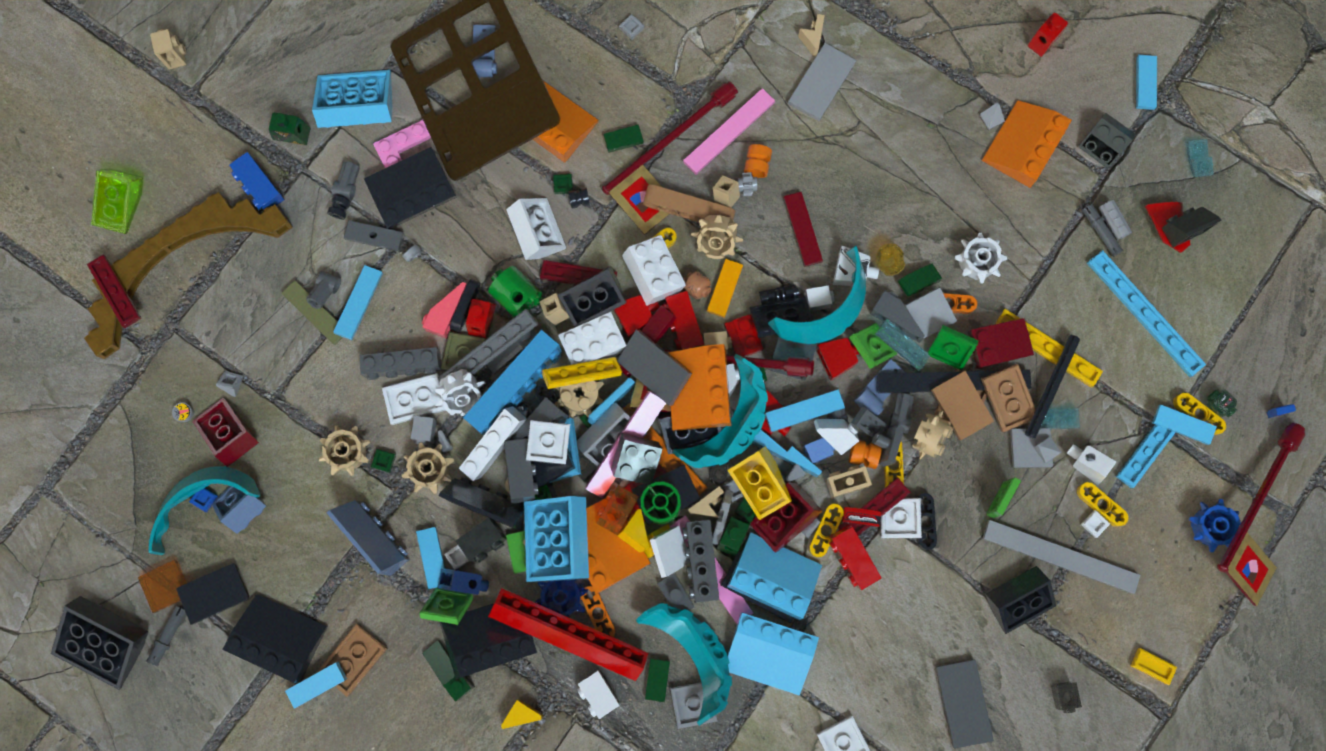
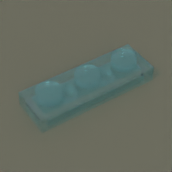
(902, 344)

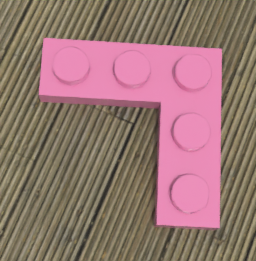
(391, 146)

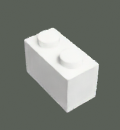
(598, 694)

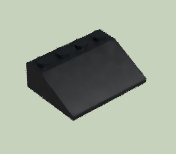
(409, 188)
(484, 503)
(275, 638)
(98, 641)
(483, 642)

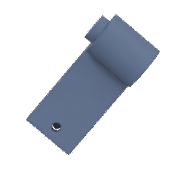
(485, 65)
(869, 394)

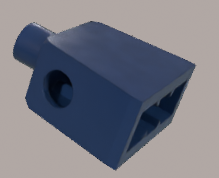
(462, 582)

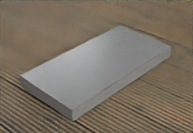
(822, 82)

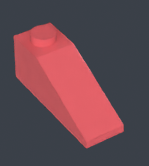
(441, 315)

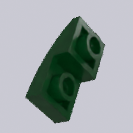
(919, 279)

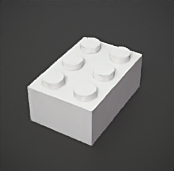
(653, 270)
(593, 340)

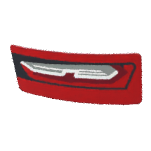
(861, 516)

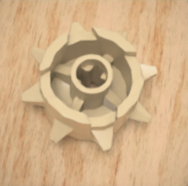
(717, 236)
(580, 405)
(932, 435)
(335, 445)
(418, 474)

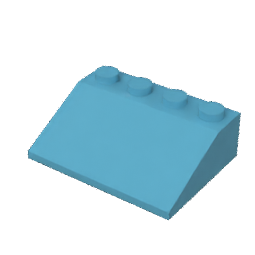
(353, 98)
(556, 539)
(775, 579)
(771, 653)

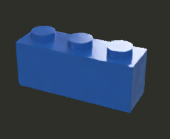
(255, 182)

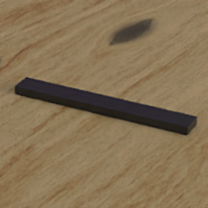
(926, 381)

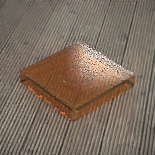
(161, 585)

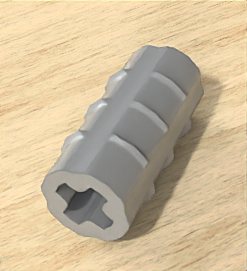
(1115, 220)

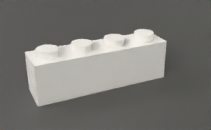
(492, 443)

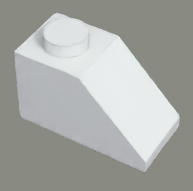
(837, 433)

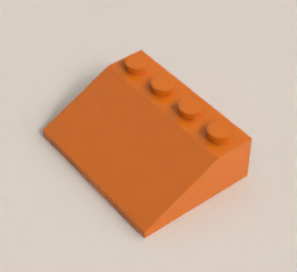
(572, 129)
(1026, 142)
(705, 396)
(609, 555)

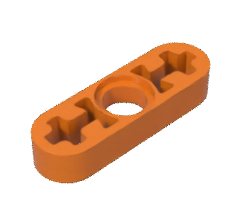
(963, 298)
(596, 597)

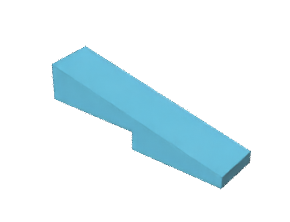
(792, 456)

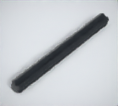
(1052, 386)

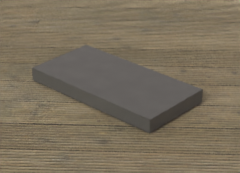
(654, 367)
(964, 704)

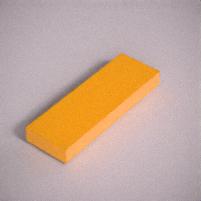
(724, 288)

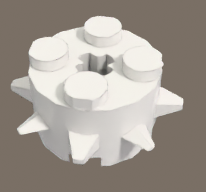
(984, 248)
(459, 392)

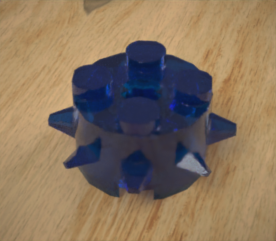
(571, 603)

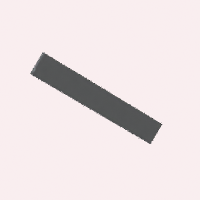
(495, 344)

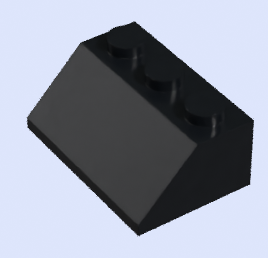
(592, 297)
(682, 438)
(1021, 599)

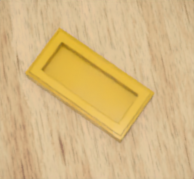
(1153, 666)

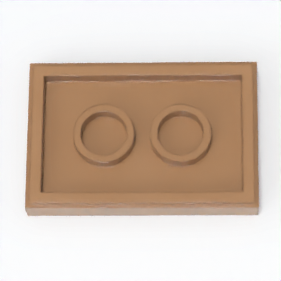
(1009, 397)
(962, 405)
(356, 656)

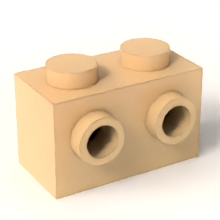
(168, 48)
(848, 482)

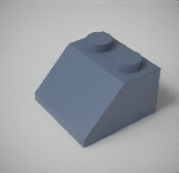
(237, 509)

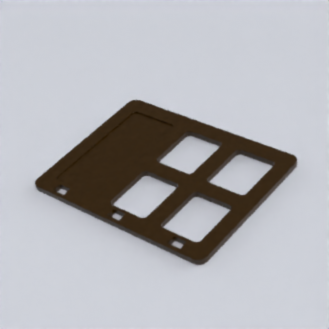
(494, 116)

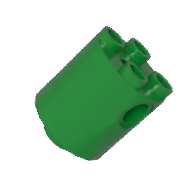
(510, 287)
(655, 494)

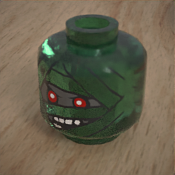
(1222, 403)

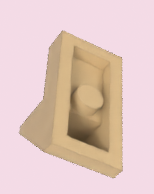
(812, 37)
(703, 507)

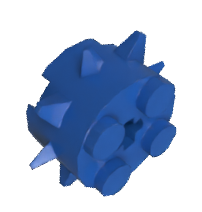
(1205, 526)

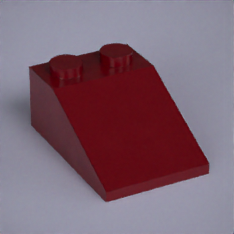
(1001, 343)
(225, 432)
(788, 521)

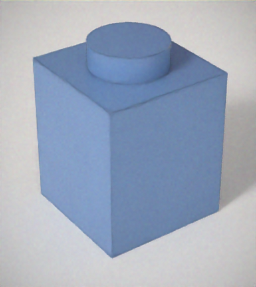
(818, 450)

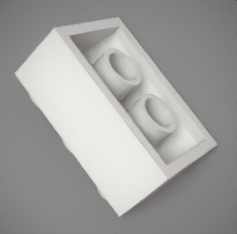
(535, 228)

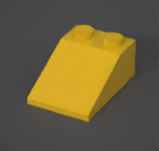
(761, 482)

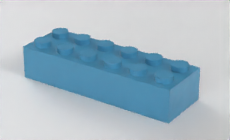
(514, 382)

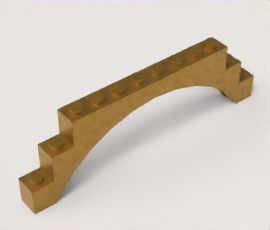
(205, 219)

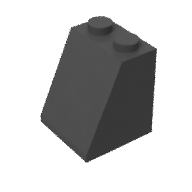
(788, 348)

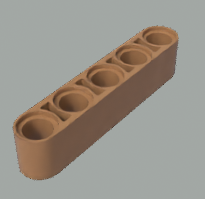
(683, 204)

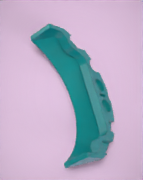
(833, 324)
(745, 422)
(189, 486)
(704, 650)

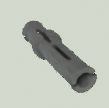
(1102, 230)
(166, 636)

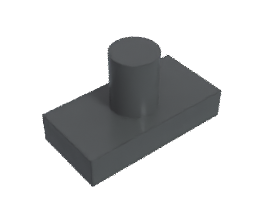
(869, 423)
(889, 444)
(675, 593)

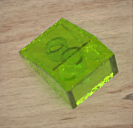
(115, 199)

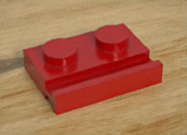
(743, 336)

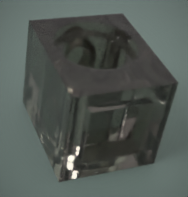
(589, 470)
(1058, 692)

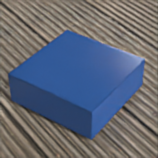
(1281, 410)
(203, 499)

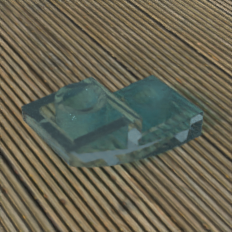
(1198, 158)
(1062, 419)

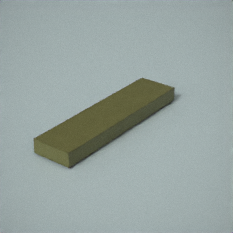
(318, 317)

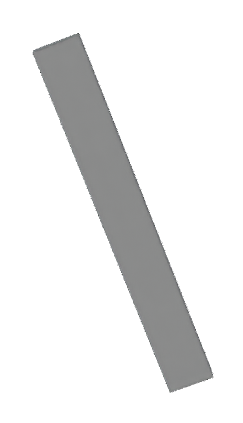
(1061, 557)

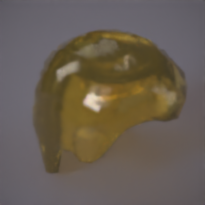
(890, 259)

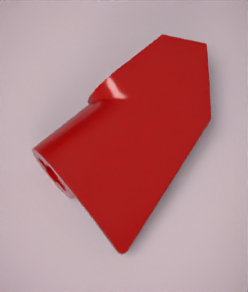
(1160, 213)

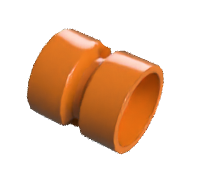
(758, 160)
(865, 454)

